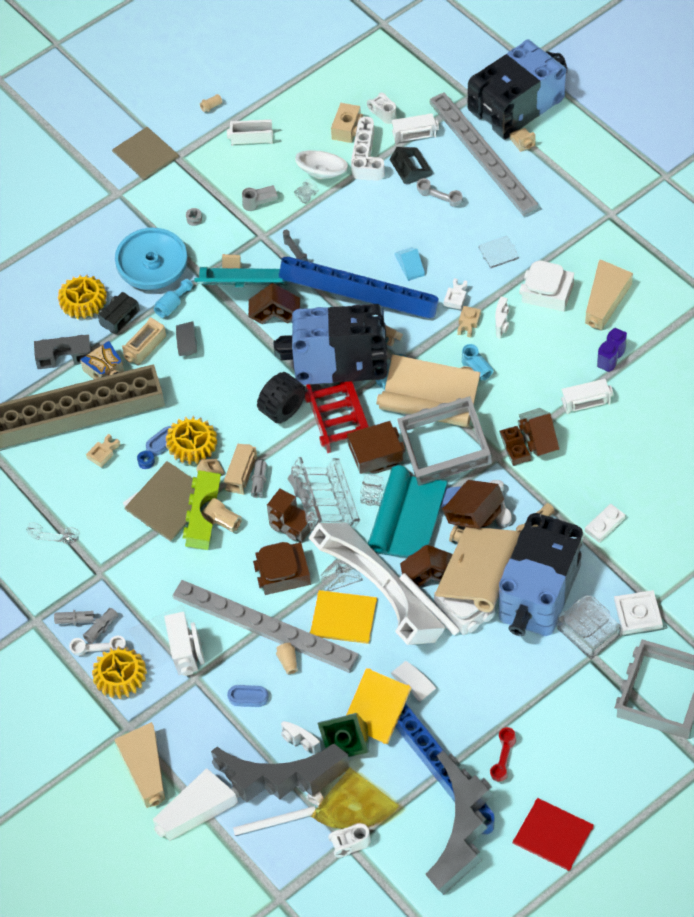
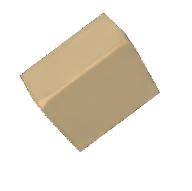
(231, 261)
(210, 465)

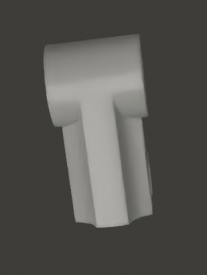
(252, 198)

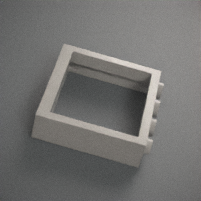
(450, 466)
(663, 654)

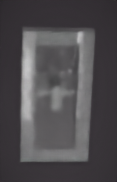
(339, 575)

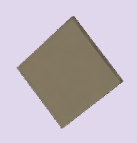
(145, 153)

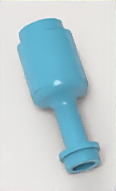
(171, 299)

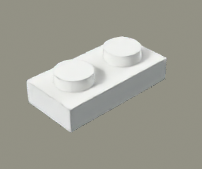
(604, 523)

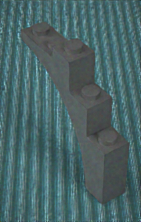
(281, 778)
(460, 853)

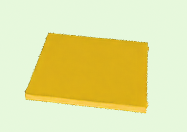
(343, 616)
(379, 703)

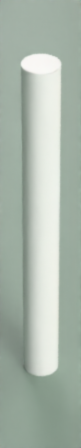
(429, 604)
(273, 820)

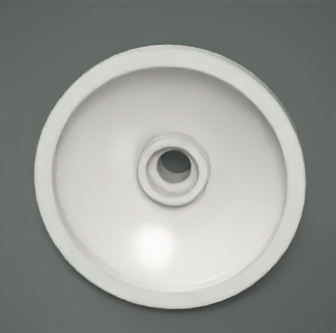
(321, 164)

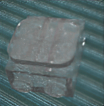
(589, 626)

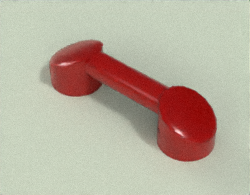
(507, 739)

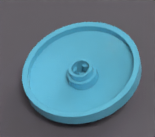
(151, 258)

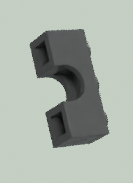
(48, 350)

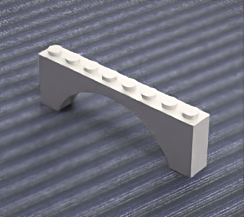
(414, 619)

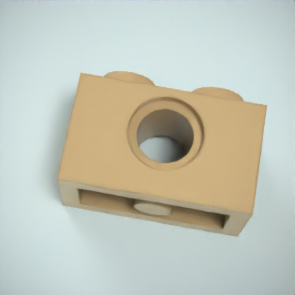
(346, 122)

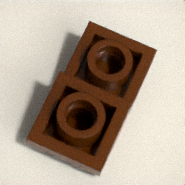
(514, 445)

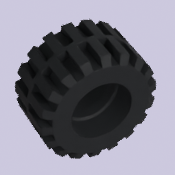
(281, 397)

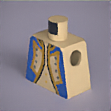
(102, 362)

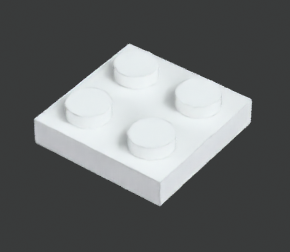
(638, 612)

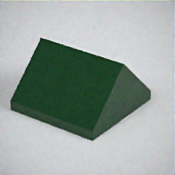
(347, 733)

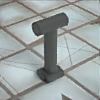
(289, 241)

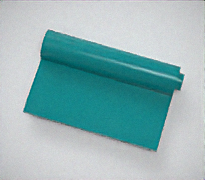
(406, 514)

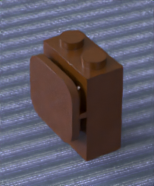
(376, 448)
(474, 504)
(281, 567)

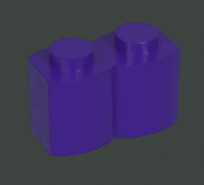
(611, 349)

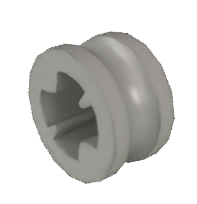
(193, 212)

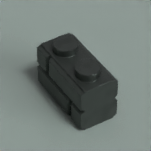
(118, 312)

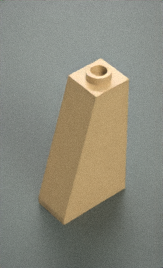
(607, 292)
(142, 761)

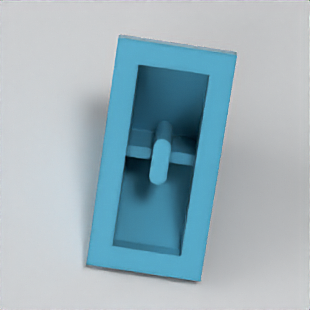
(410, 263)

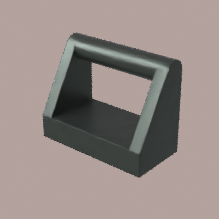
(405, 167)

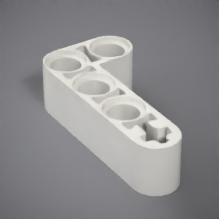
(362, 164)

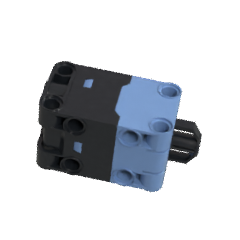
(517, 88)
(336, 344)
(539, 575)

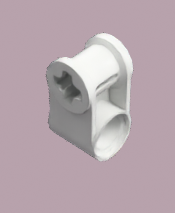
(383, 108)
(348, 840)

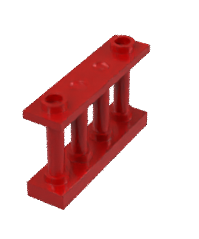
(350, 401)

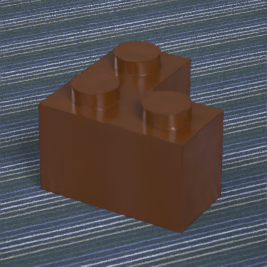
(273, 302)
(540, 429)
(287, 517)
(426, 565)

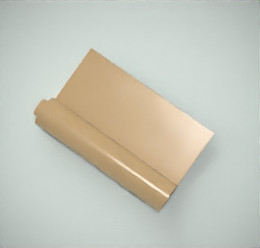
(424, 384)
(478, 566)

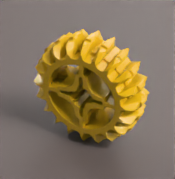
(82, 296)
(182, 446)
(109, 680)

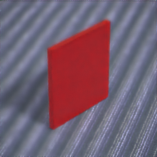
(553, 834)

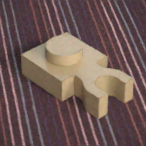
(468, 318)
(102, 452)

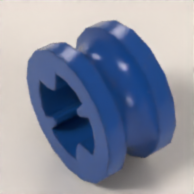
(145, 454)

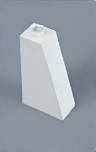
(194, 805)

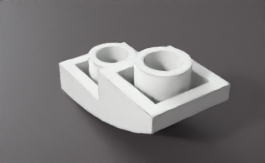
(501, 323)
(409, 675)
(297, 735)

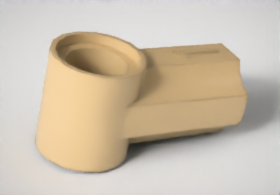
(217, 513)

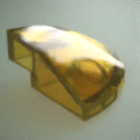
(354, 802)

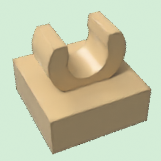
(391, 333)

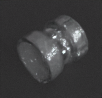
(304, 192)

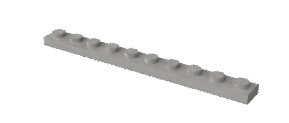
(484, 154)
(265, 626)

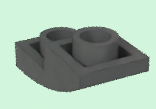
(186, 339)

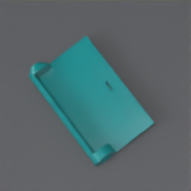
(239, 276)

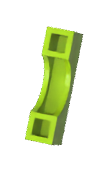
(199, 529)

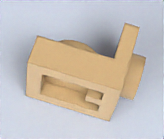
(523, 139)

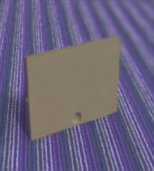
(163, 501)

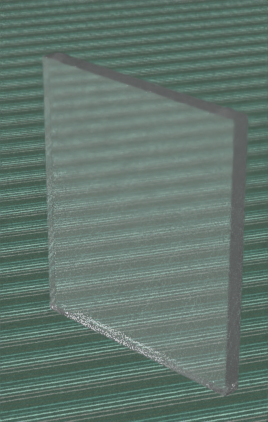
(153, 639)

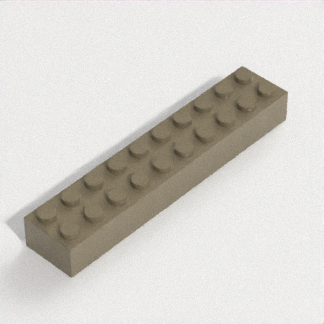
(79, 405)

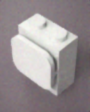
(547, 286)
(463, 613)
(184, 644)

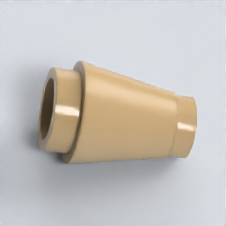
(287, 657)

